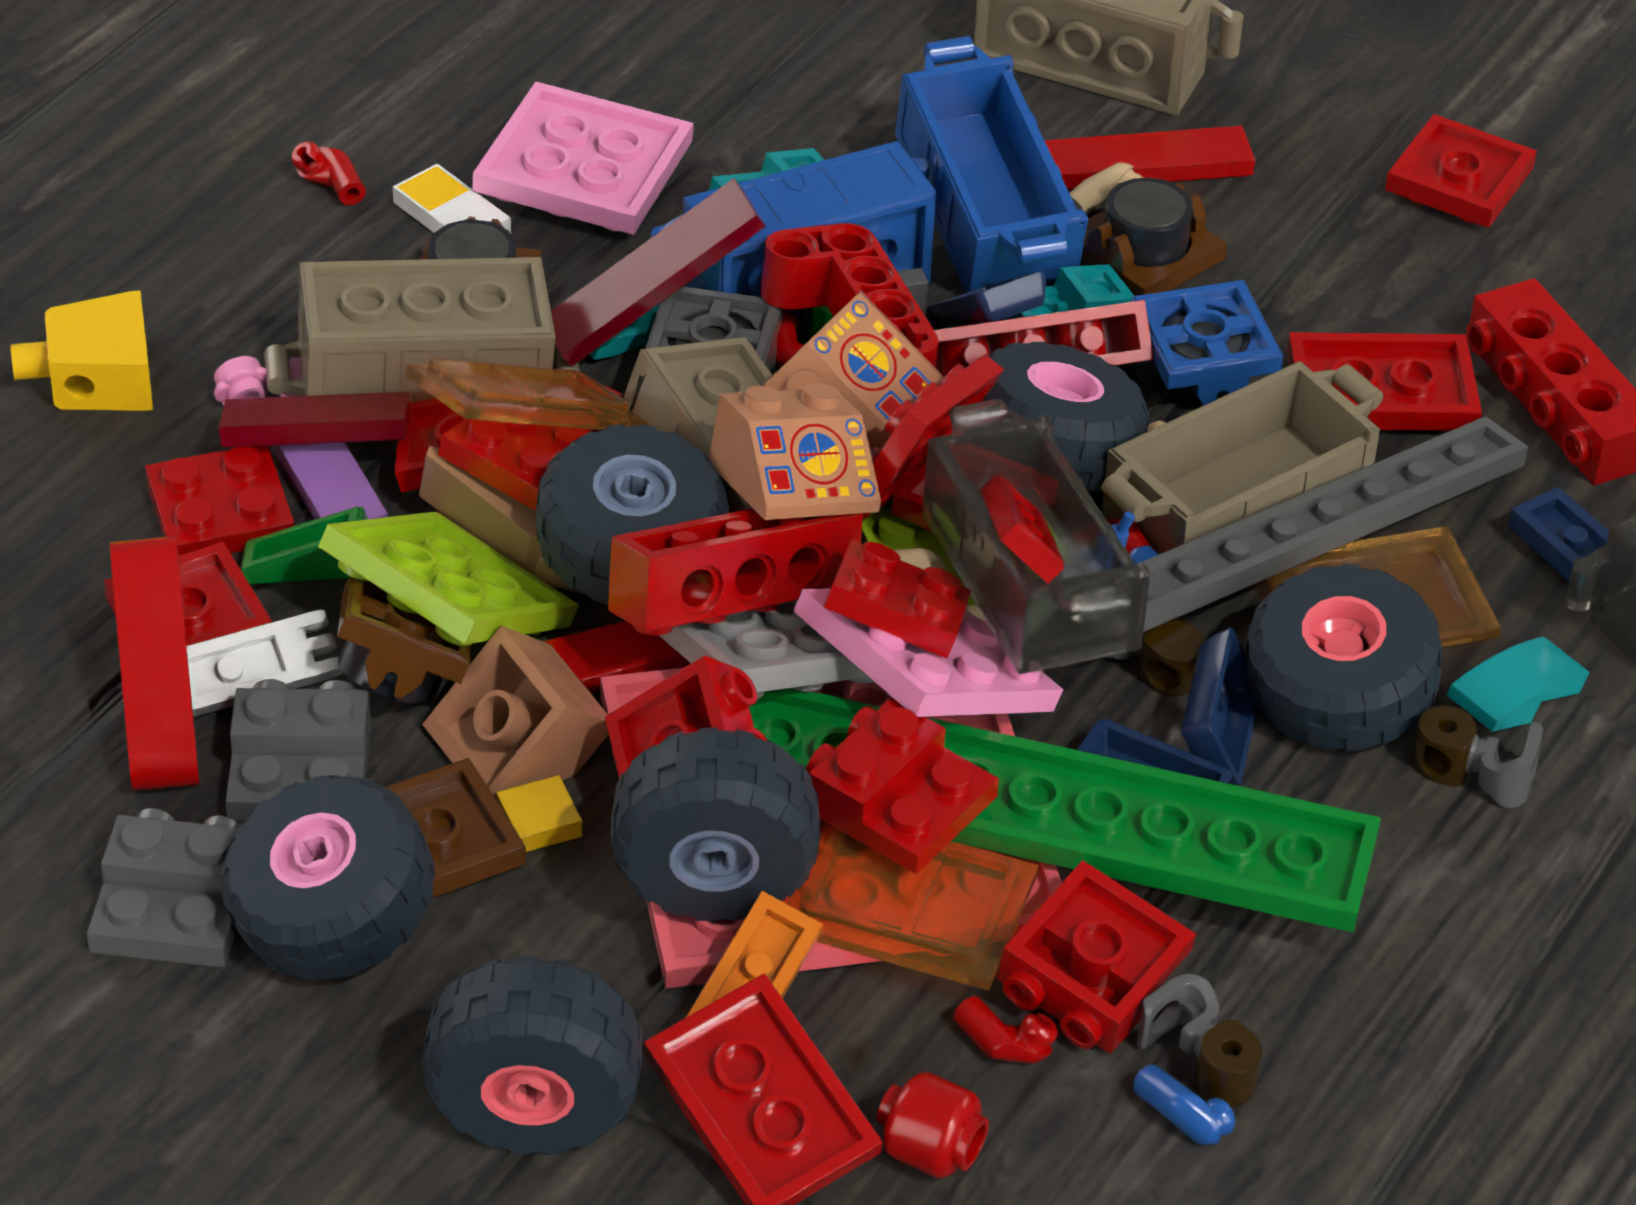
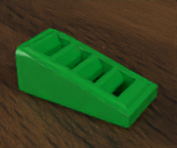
(295, 553)

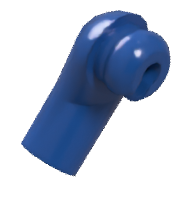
(1197, 1119)

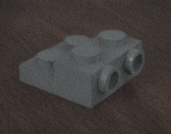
(292, 737)
(164, 890)

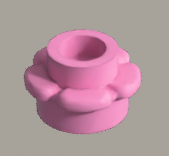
(240, 379)

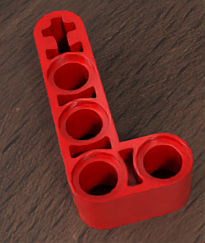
(831, 267)
(154, 663)

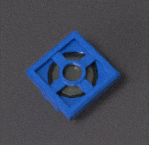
(1206, 340)

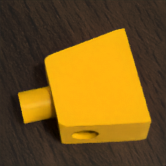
(91, 355)

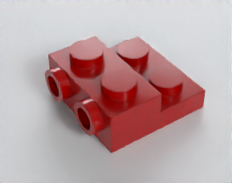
(694, 698)
(898, 785)
(1092, 958)

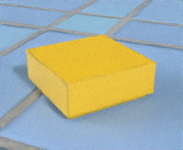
(541, 812)

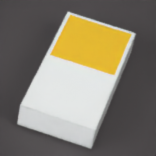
(441, 198)

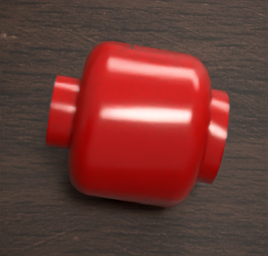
(932, 1125)

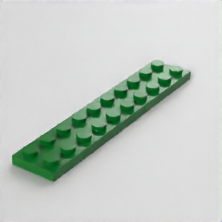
(1132, 818)

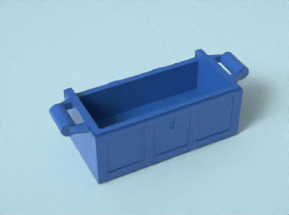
(992, 173)
(865, 188)

